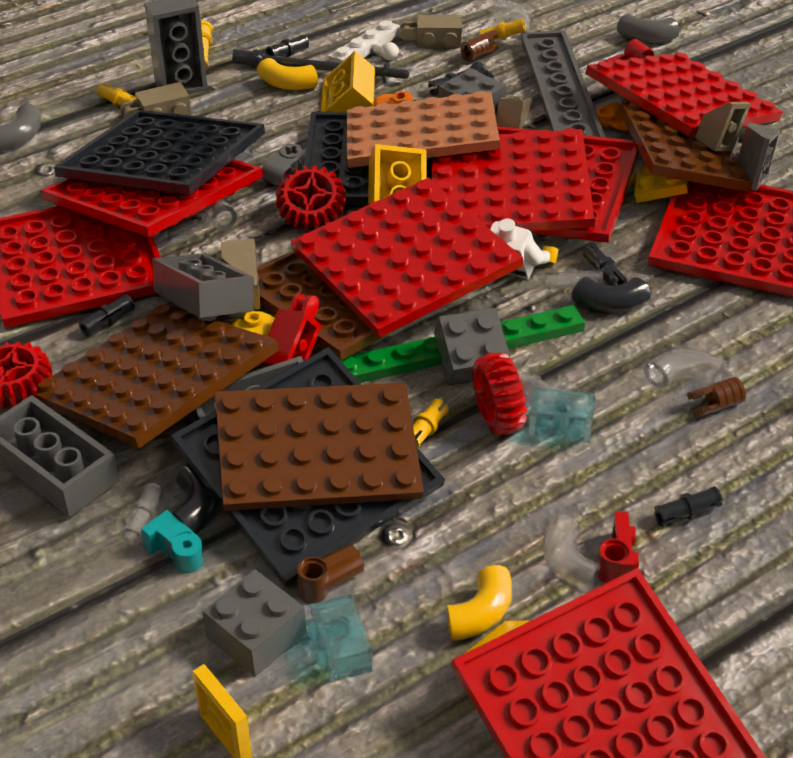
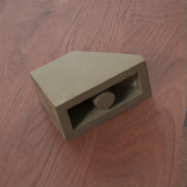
(723, 125)

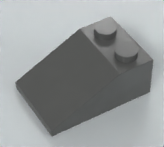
(757, 151)

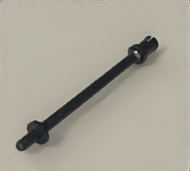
(255, 57)

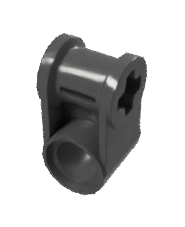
(282, 162)

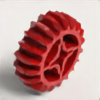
(298, 190)
(21, 372)
(499, 393)

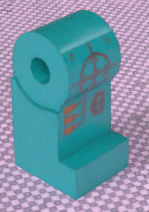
(174, 540)

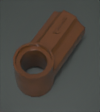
(321, 574)

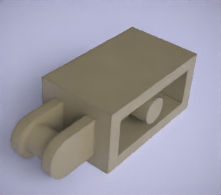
(433, 31)
(165, 99)

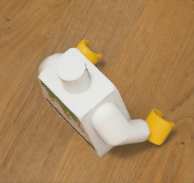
(523, 243)

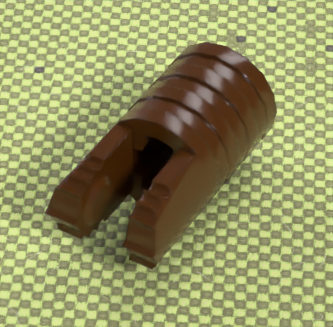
(479, 46)
(719, 396)

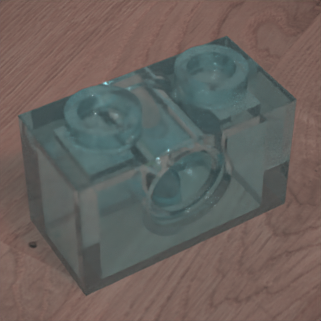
(561, 414)
(340, 638)

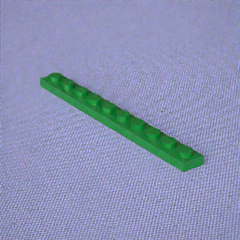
(425, 353)

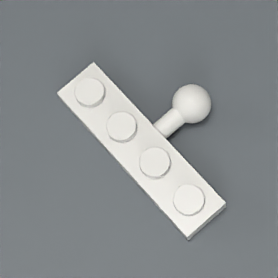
(371, 41)

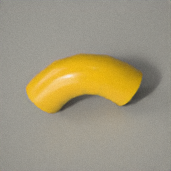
(287, 77)
(484, 609)

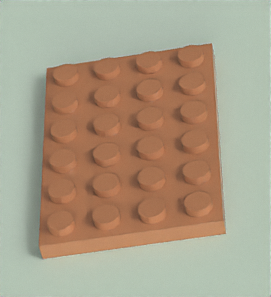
(435, 124)

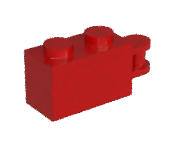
(295, 330)

